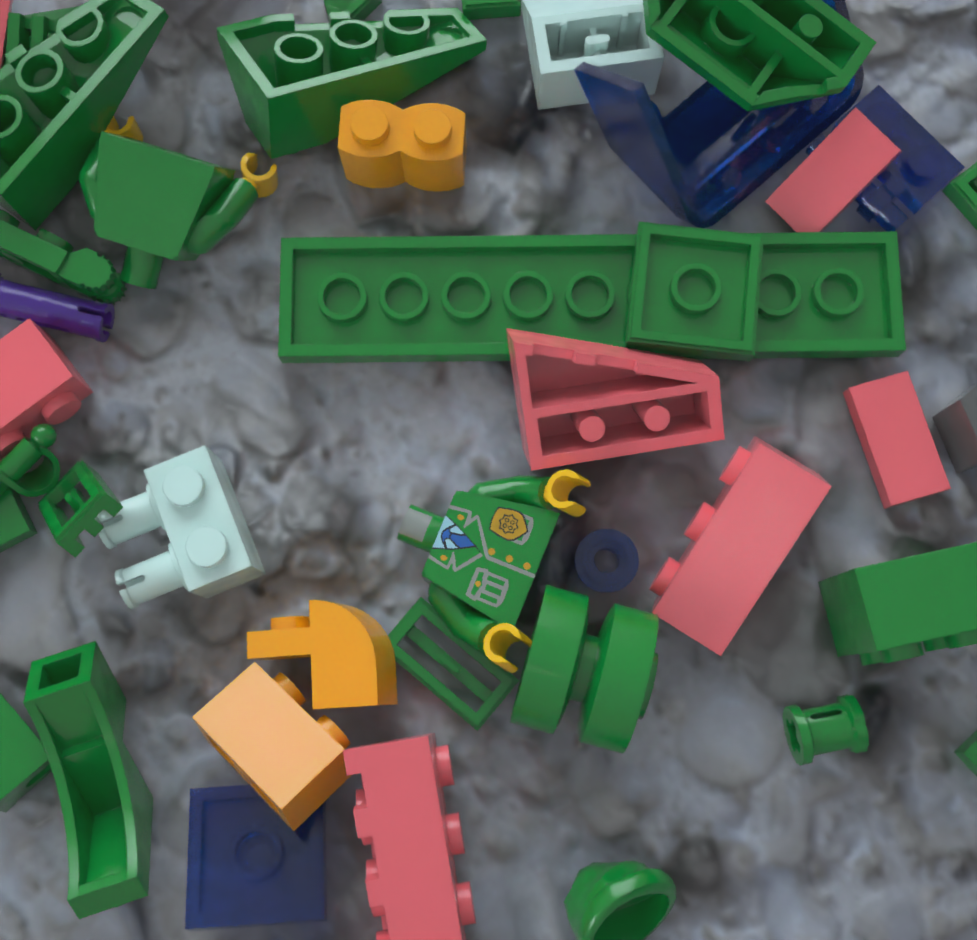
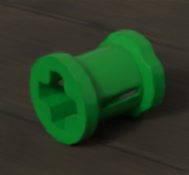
(825, 729)

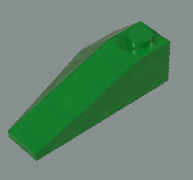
(301, 74)
(64, 97)

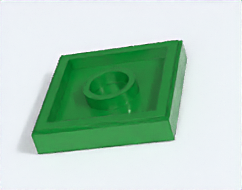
(695, 291)

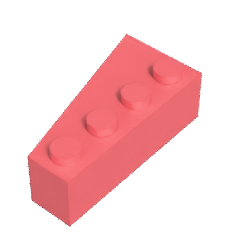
(410, 839)

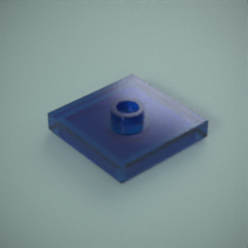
(251, 864)

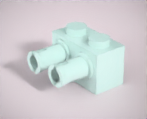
(205, 529)

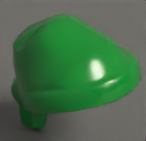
(618, 901)

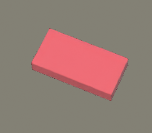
(834, 174)
(896, 440)

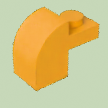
(347, 650)

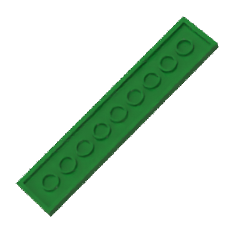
(462, 292)

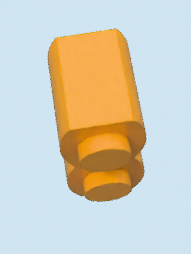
(394, 146)

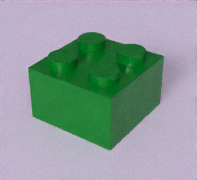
(899, 603)

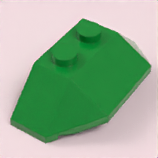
(761, 48)

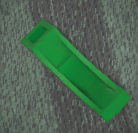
(98, 784)

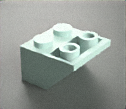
(588, 31)

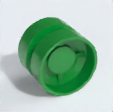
(603, 673)

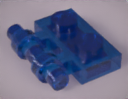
(913, 176)

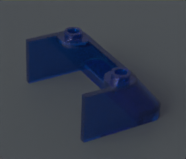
(708, 147)

